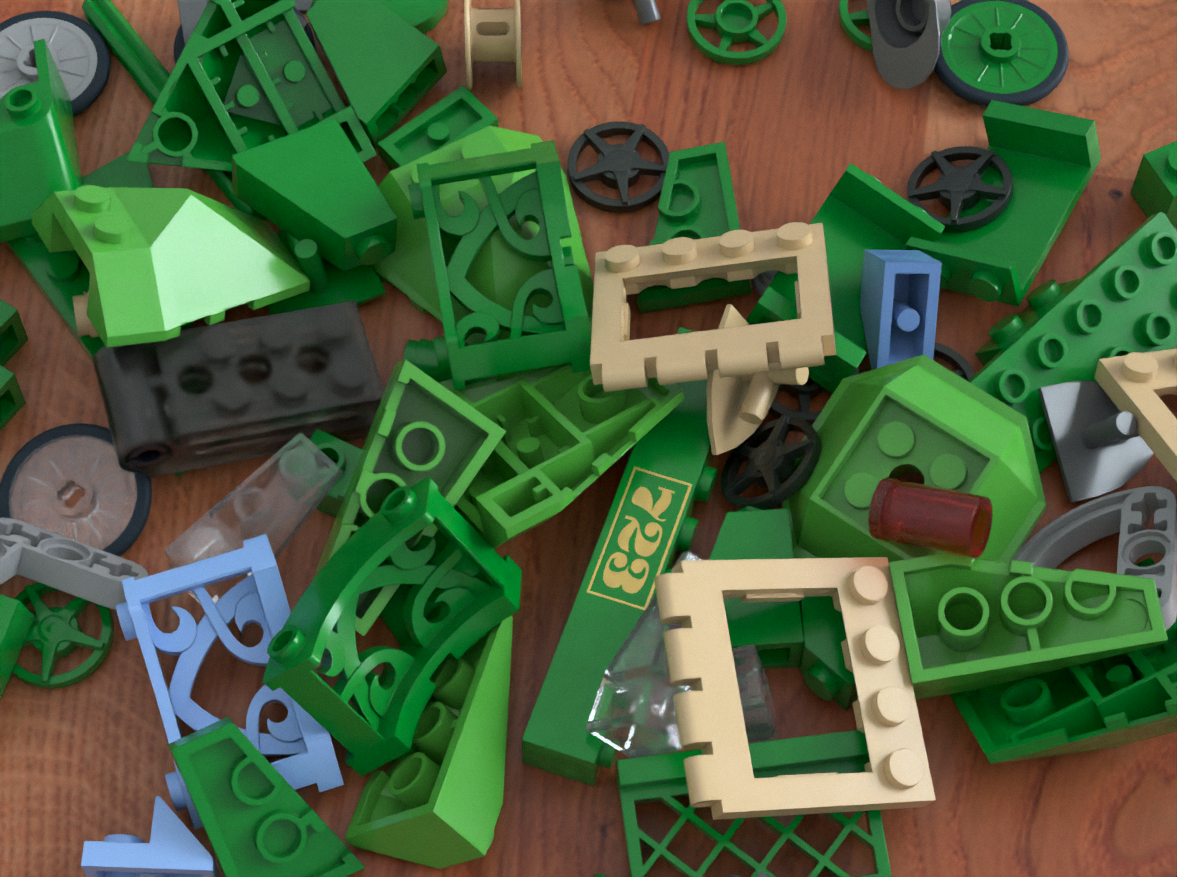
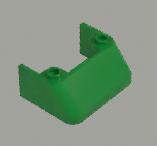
(35, 146)

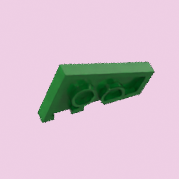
(253, 812)

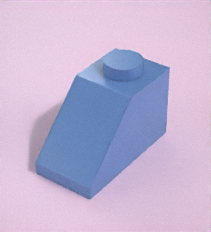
(899, 304)

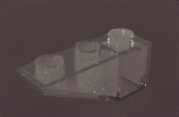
(268, 502)
(635, 695)

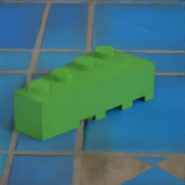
(414, 436)

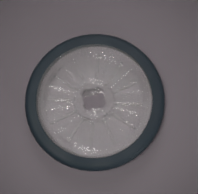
(72, 459)

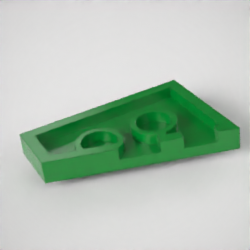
(695, 204)

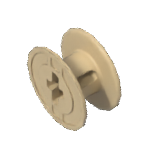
(492, 37)

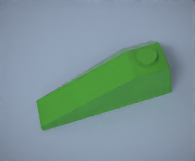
(1004, 621)
(448, 790)

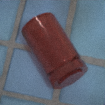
(930, 518)

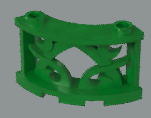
(553, 333)
(326, 624)

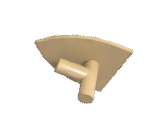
(742, 402)

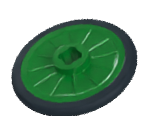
(1001, 52)

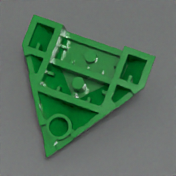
(241, 85)

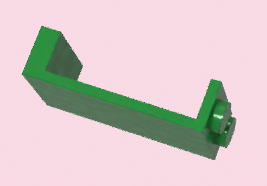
(1049, 168)
(854, 218)

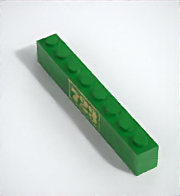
(638, 541)

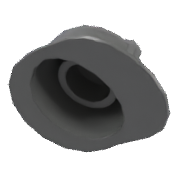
(907, 38)

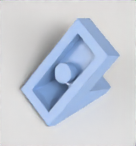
(170, 853)

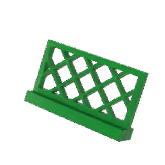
(664, 780)

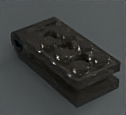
(238, 389)

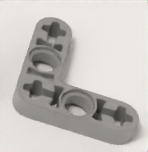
(64, 563)

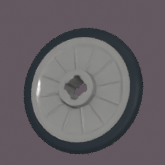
(74, 46)

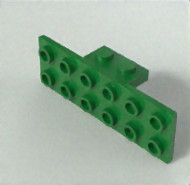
(1068, 326)

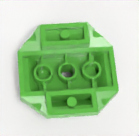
(922, 423)

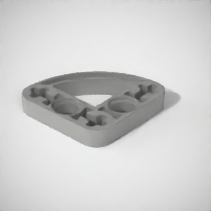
(1122, 513)

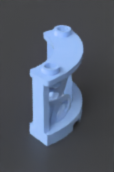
(253, 600)

